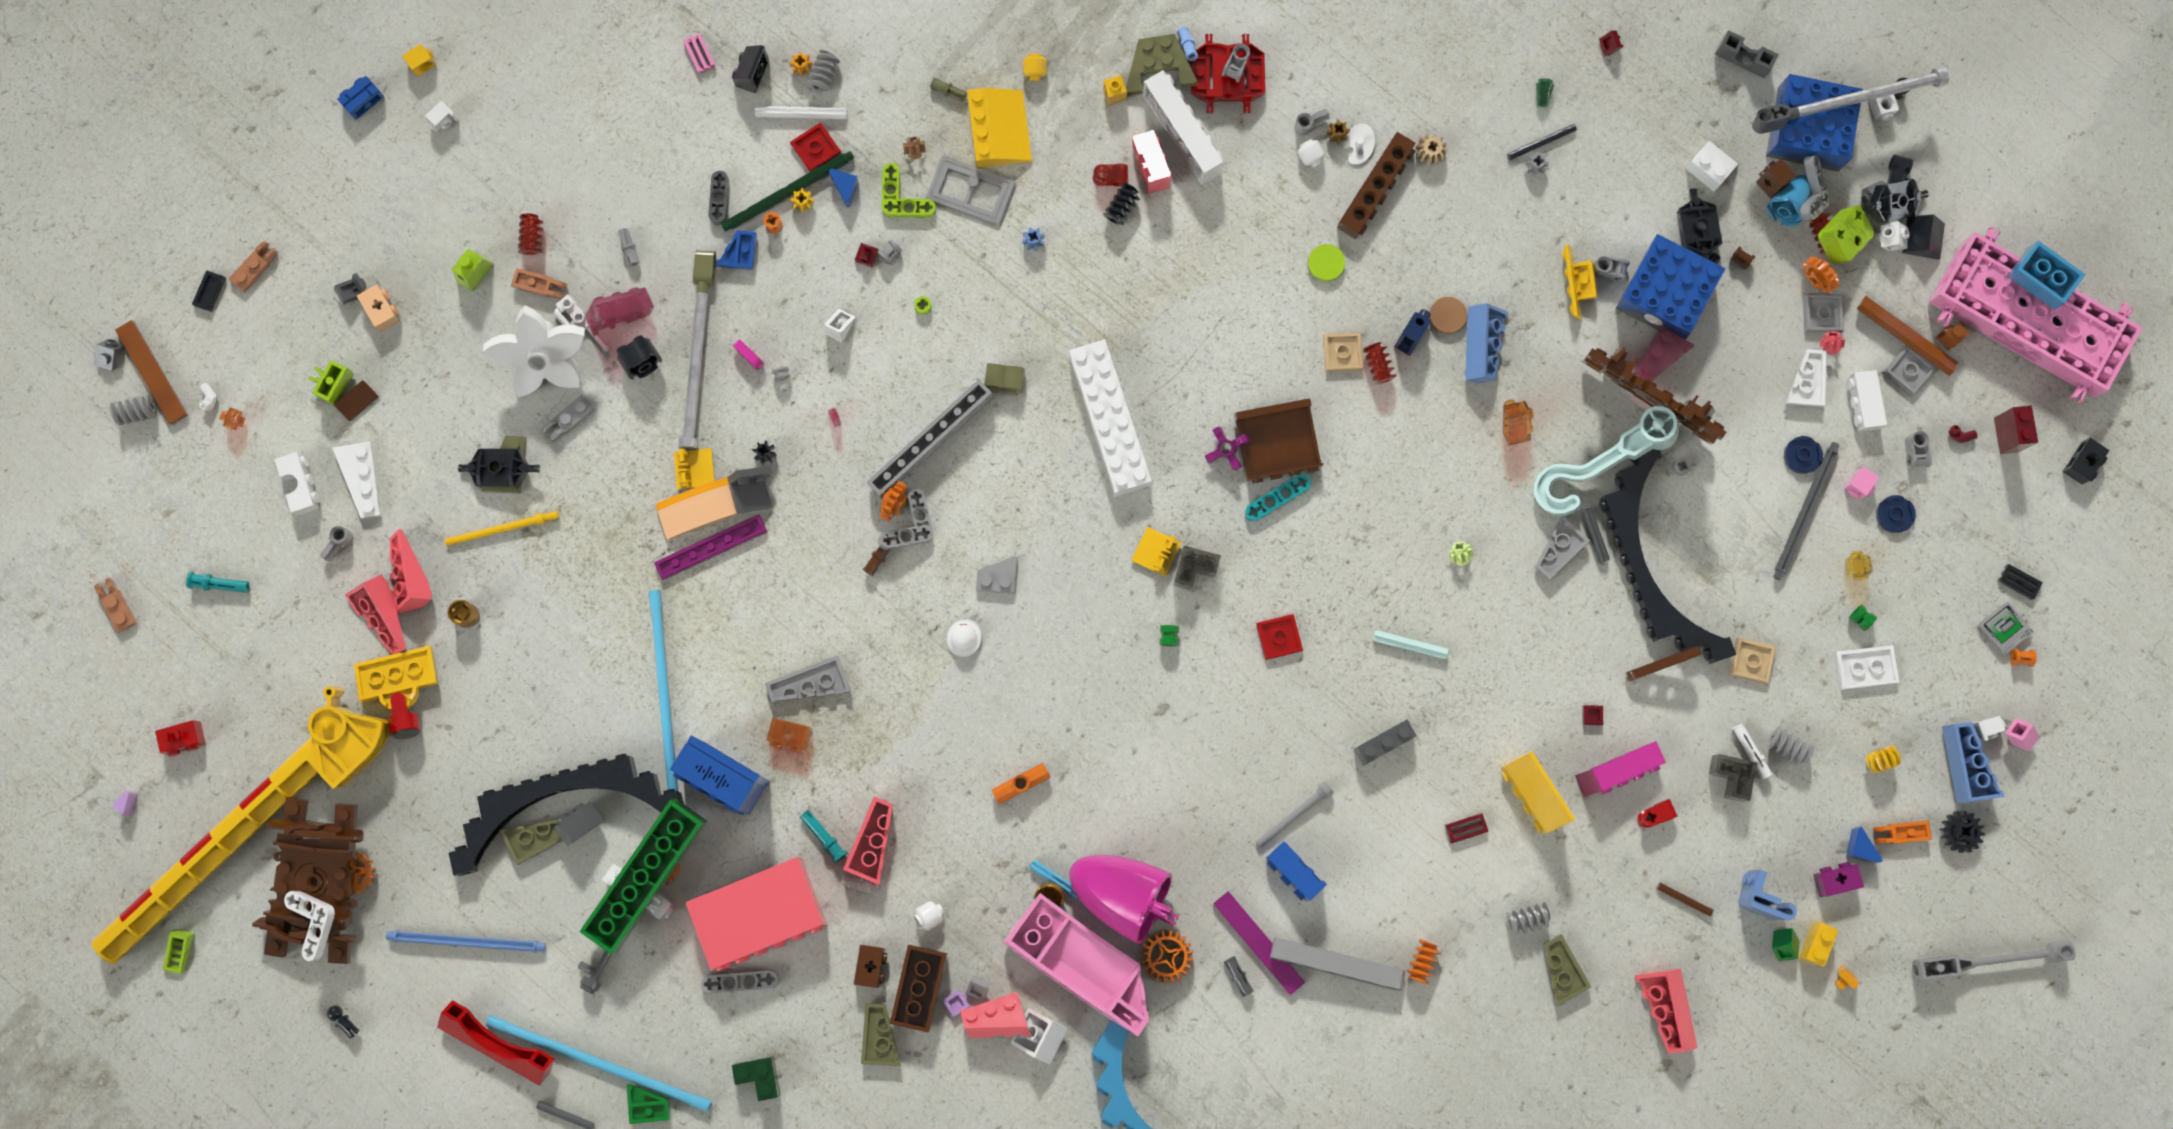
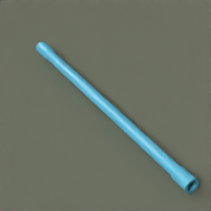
(655, 606)
(503, 1026)

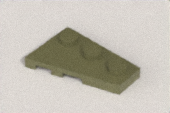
(530, 840)
(1564, 971)

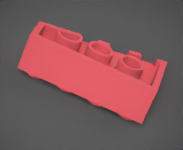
(1670, 1008)

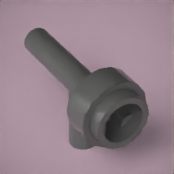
(590, 984)

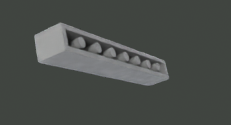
(930, 438)

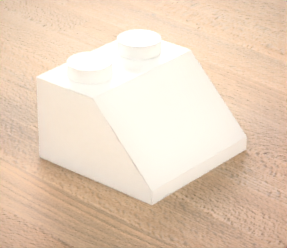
(1711, 166)
(1044, 1039)

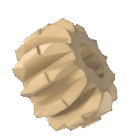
(1435, 144)

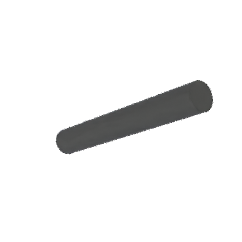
(565, 1115)

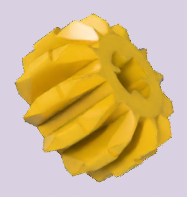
(1883, 759)

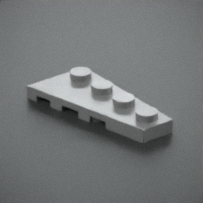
(813, 681)

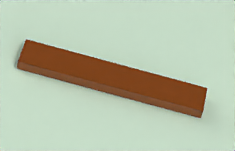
(1907, 335)
(151, 372)

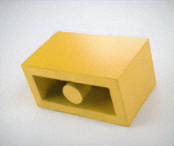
(1818, 944)

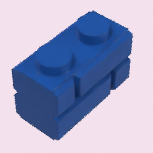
(360, 97)

